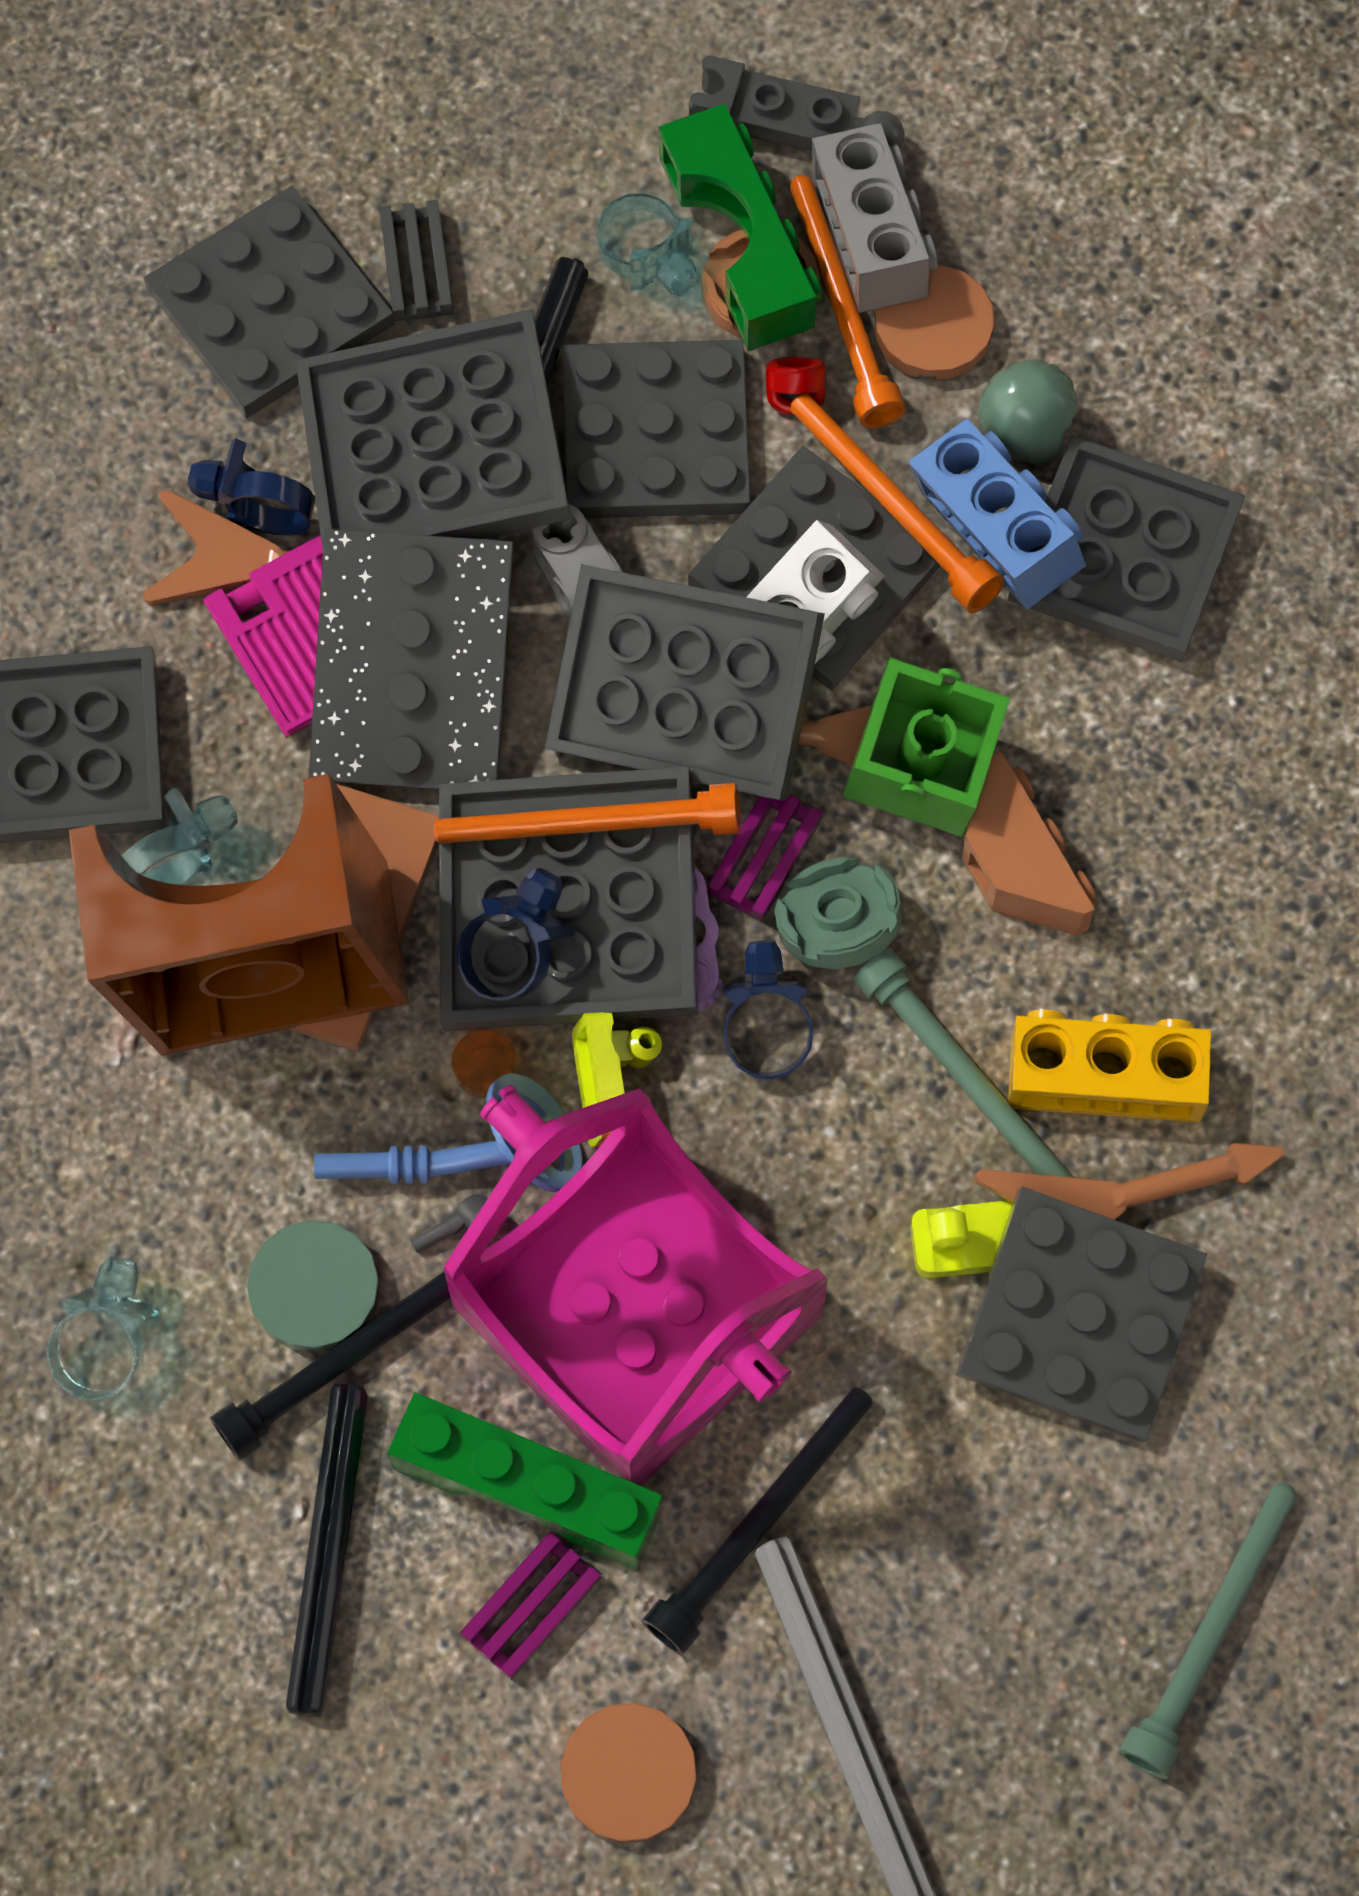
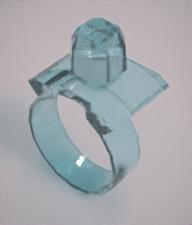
(666, 260)
(185, 838)
(113, 1285)

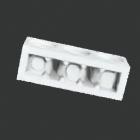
(800, 583)

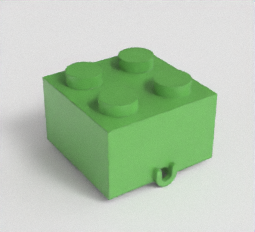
(926, 746)

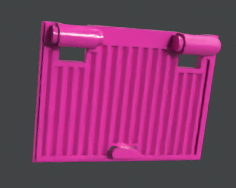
(281, 642)

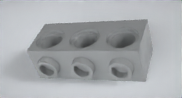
(872, 217)

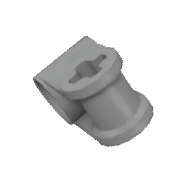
(561, 551)

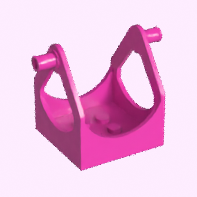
(630, 1290)

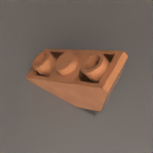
(1020, 856)

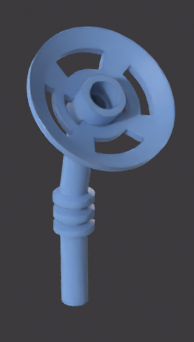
(457, 1159)

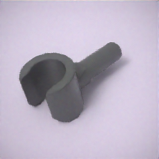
(454, 1224)

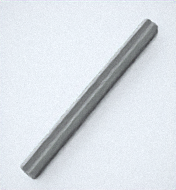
(843, 1719)

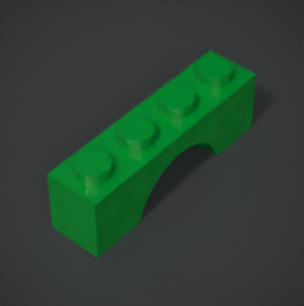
(713, 169)
(552, 1488)

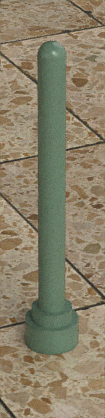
(886, 981)
(1154, 1741)

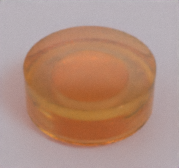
(481, 1060)

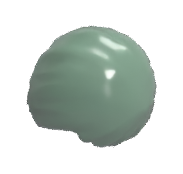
(1029, 409)

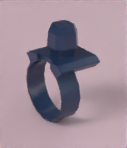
(239, 482)
(535, 897)
(763, 962)

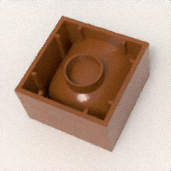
(251, 954)

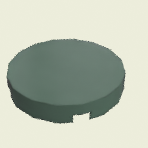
(839, 913)
(313, 1285)

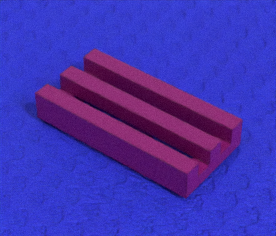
(787, 810)
(494, 1606)

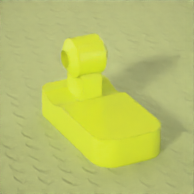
(603, 1052)
(958, 1238)

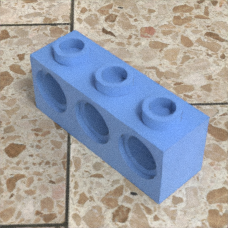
(1003, 537)

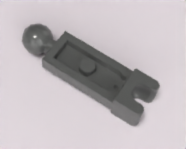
(783, 108)

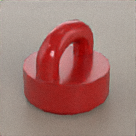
(794, 376)

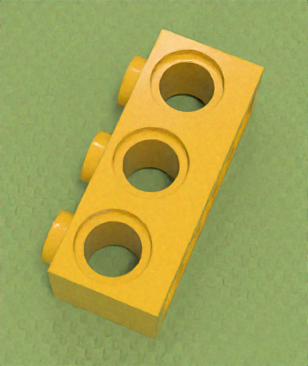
(1085, 1089)

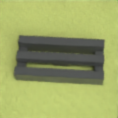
(410, 218)

